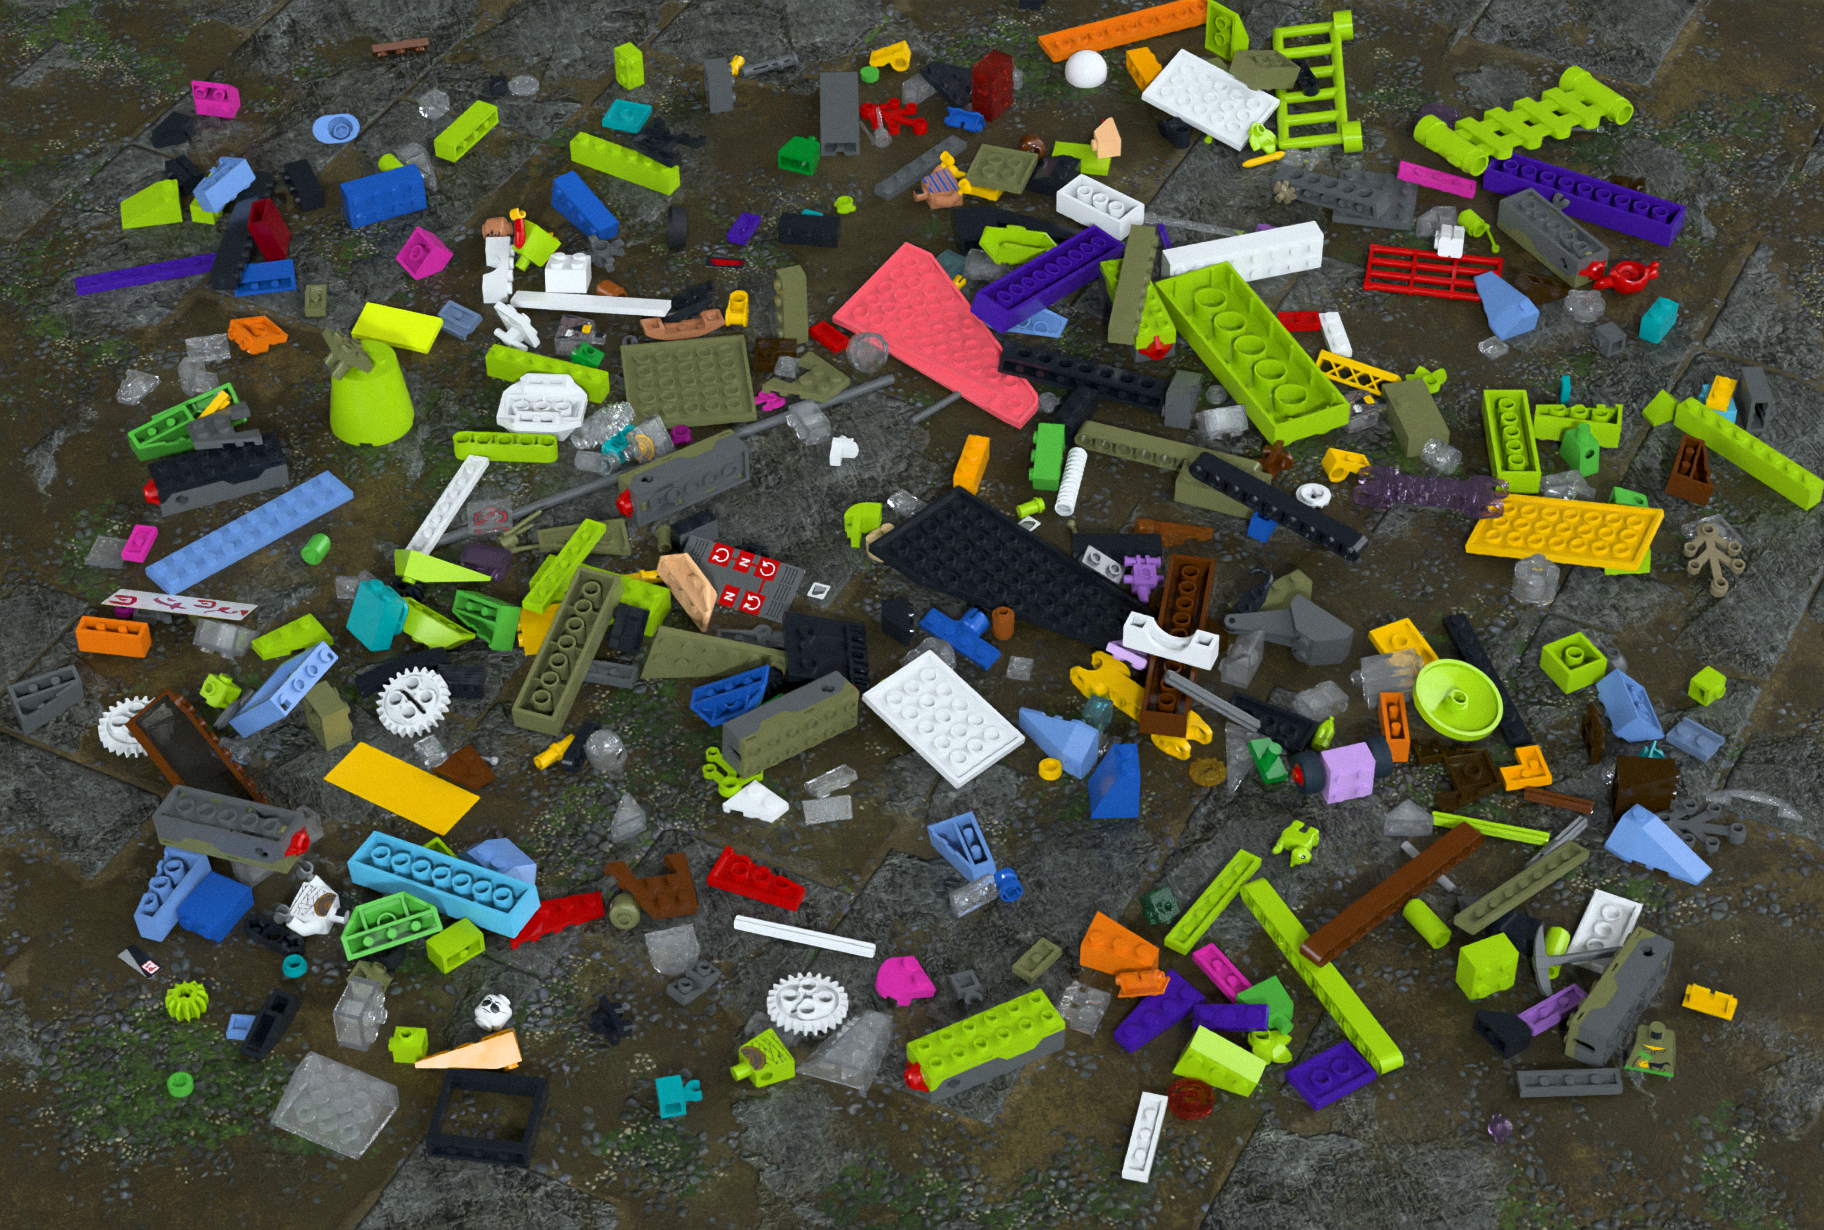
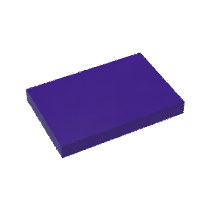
(1330, 1075)

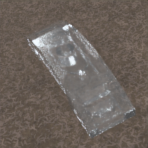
(1785, 809)

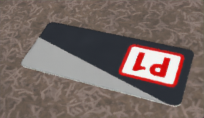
(140, 961)

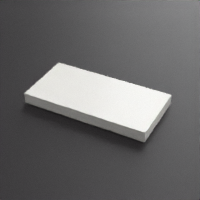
(1604, 926)

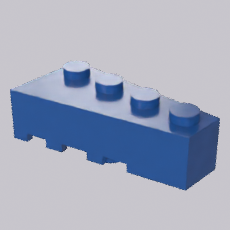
(582, 207)

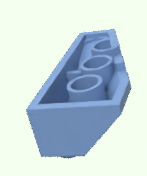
(1506, 308)
(1042, 324)

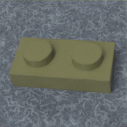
(316, 300)
(1036, 960)

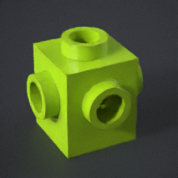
(220, 690)

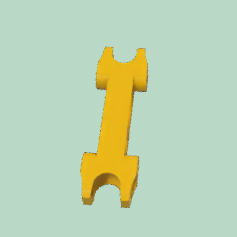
(1113, 682)

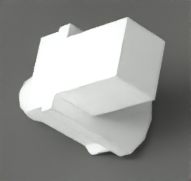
(843, 448)

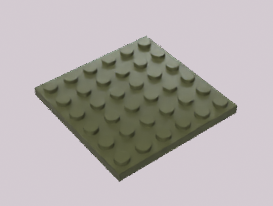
(689, 381)

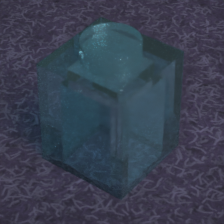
(1098, 713)

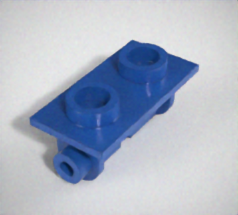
(973, 120)

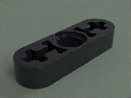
(1303, 83)
(575, 754)
(268, 928)

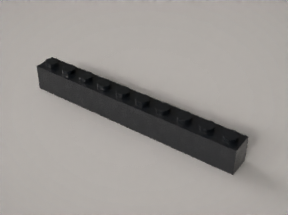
(237, 240)

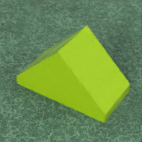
(1661, 408)

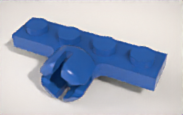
(963, 635)

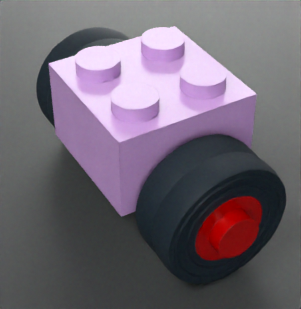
(1343, 771)

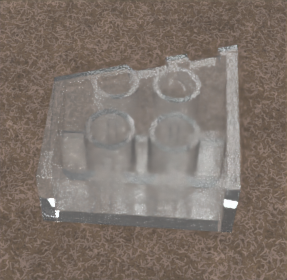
(851, 1051)

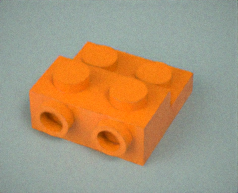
(255, 334)

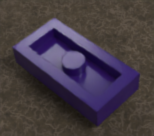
(743, 228)

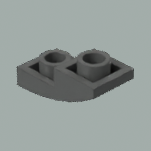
(694, 983)

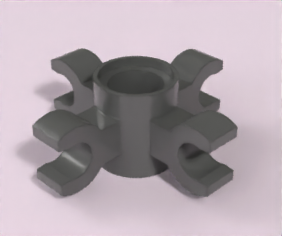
(602, 252)

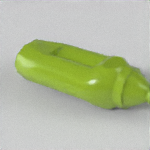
(1324, 735)

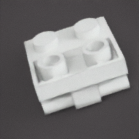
(517, 326)

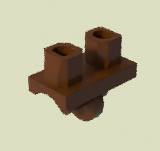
(1275, 459)

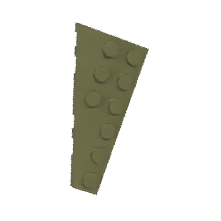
(692, 654)

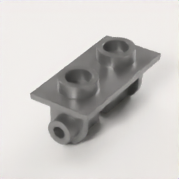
(1102, 564)

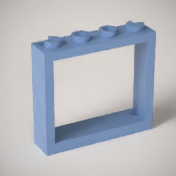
(264, 705)

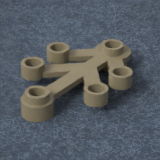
(1709, 535)

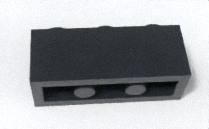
(303, 185)
(809, 230)
(1076, 410)

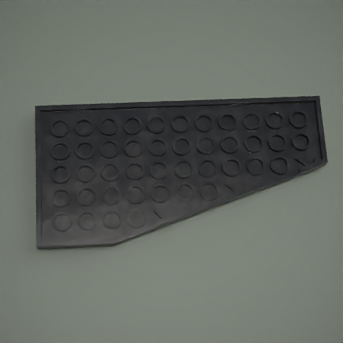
(994, 562)

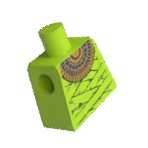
(764, 1060)

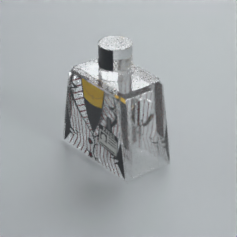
(574, 331)
(1363, 410)

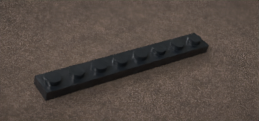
(1472, 652)

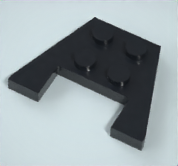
(658, 142)

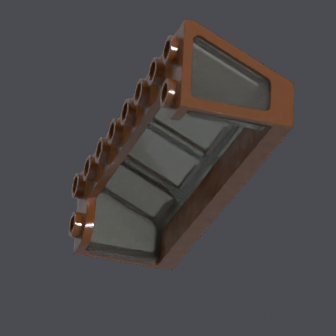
(187, 751)

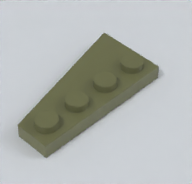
(612, 542)

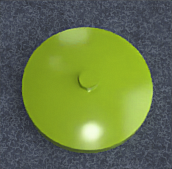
(1457, 700)

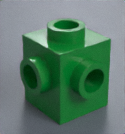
(586, 356)

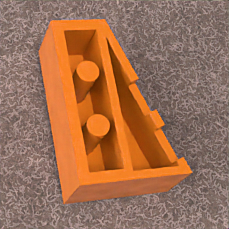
(1116, 949)

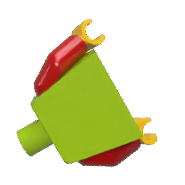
(531, 242)

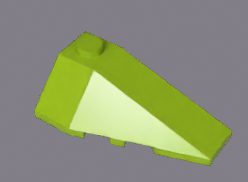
(424, 568)

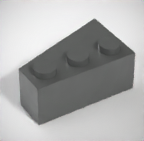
(1182, 399)

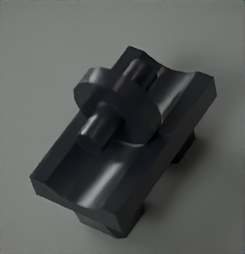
(607, 1021)

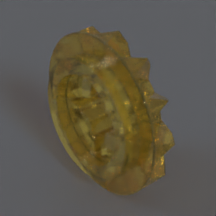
(1210, 778)

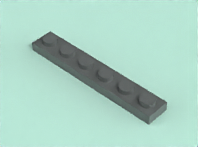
(918, 168)

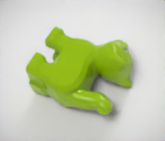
(1297, 842)

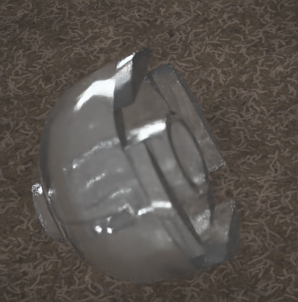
(867, 351)

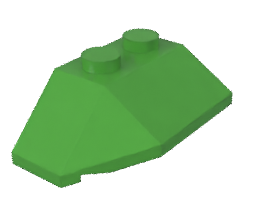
(388, 924)

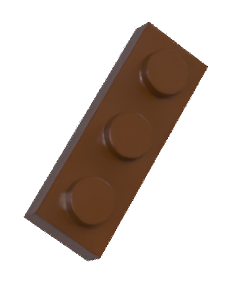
(400, 47)

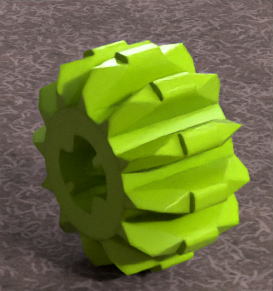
(186, 1001)

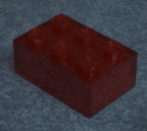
(992, 85)

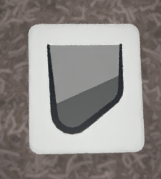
(1029, 523)
(818, 590)

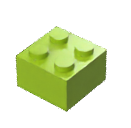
(1573, 662)
(1487, 966)

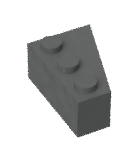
(44, 697)

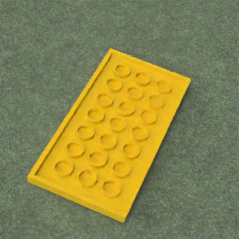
(1568, 532)

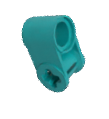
(618, 442)

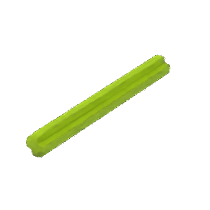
(1493, 829)

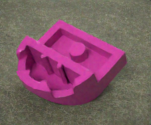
(903, 980)

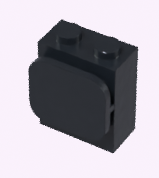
(969, 226)

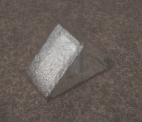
(628, 819)
(1408, 820)

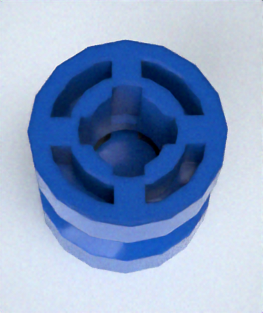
(1008, 885)

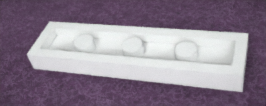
(1144, 1137)

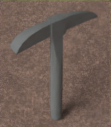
(1542, 961)

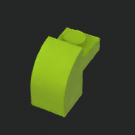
(862, 519)

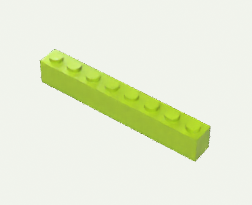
(1749, 453)

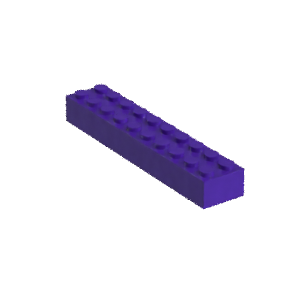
(1589, 198)
(1045, 279)

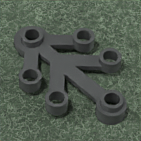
(1697, 827)

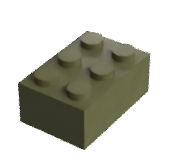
(1264, 69)

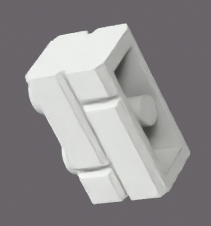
(1450, 241)

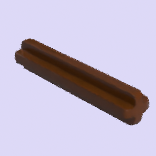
(1558, 800)

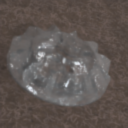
(518, 85)

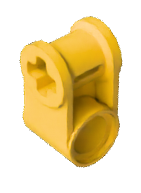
(737, 309)

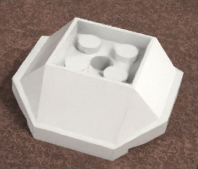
(543, 405)

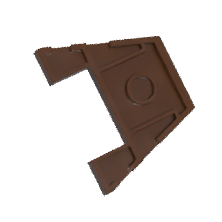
(659, 895)

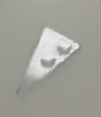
(1237, 754)

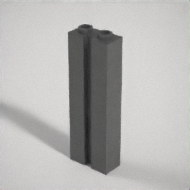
(839, 113)

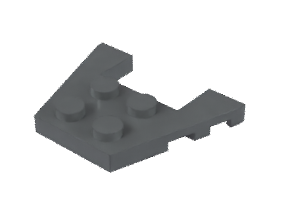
(217, 429)

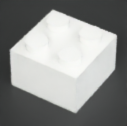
(568, 273)

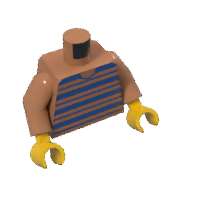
(941, 187)

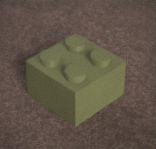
(327, 715)

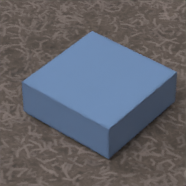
(239, 1026)

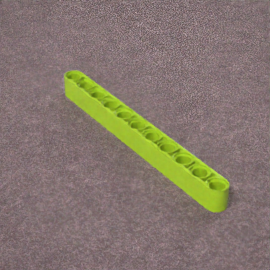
(1324, 982)

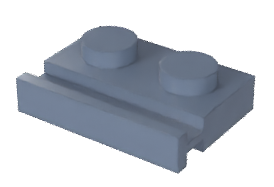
(458, 320)
(1695, 739)

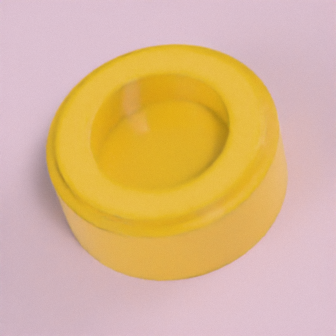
(1050, 769)

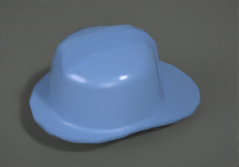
(336, 128)

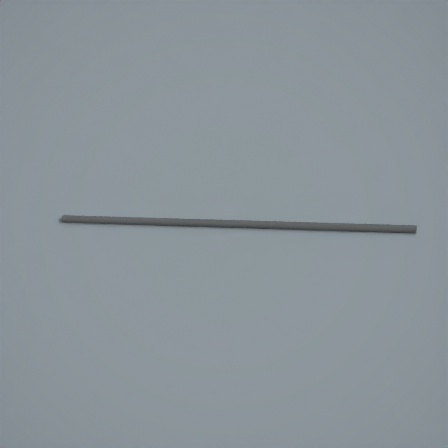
(612, 479)

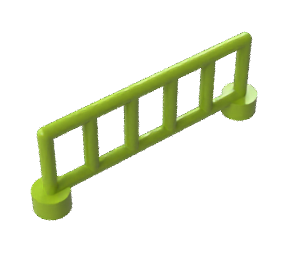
(1347, 132)

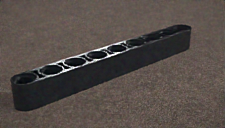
(1279, 506)

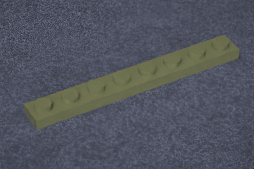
(1521, 887)

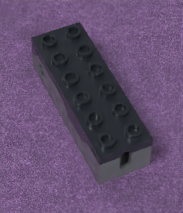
(215, 475)

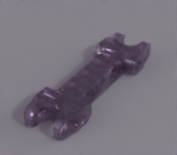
(1468, 496)

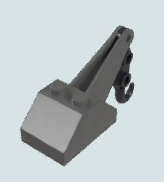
(1304, 627)

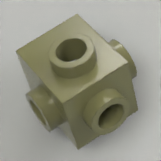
(372, 971)

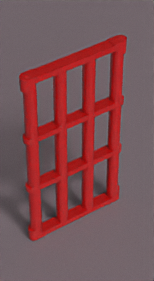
(1414, 265)

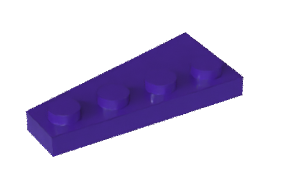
(1158, 1013)

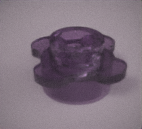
(1500, 1127)

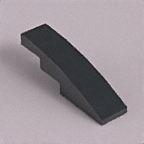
(375, 679)

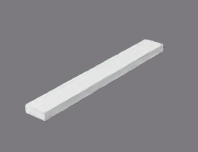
(591, 303)
(448, 504)

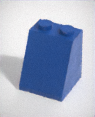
(1116, 784)

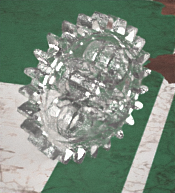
(602, 425)

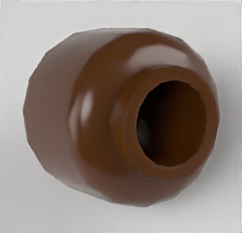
(1033, 144)

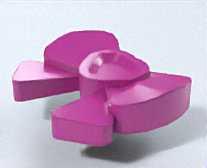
(772, 401)

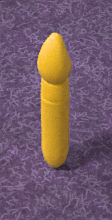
(1263, 159)

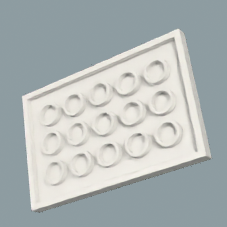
(1209, 99)
(943, 719)

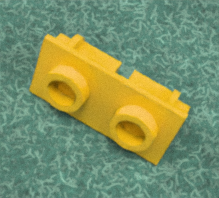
(1715, 1004)

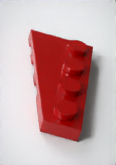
(747, 879)
(558, 913)

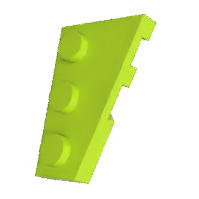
(295, 635)

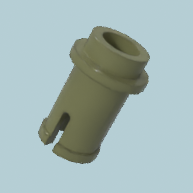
(663, 534)

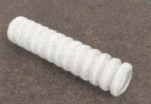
(1071, 481)

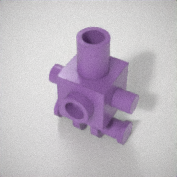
(1143, 576)

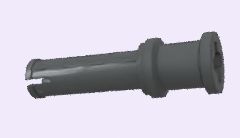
(779, 63)

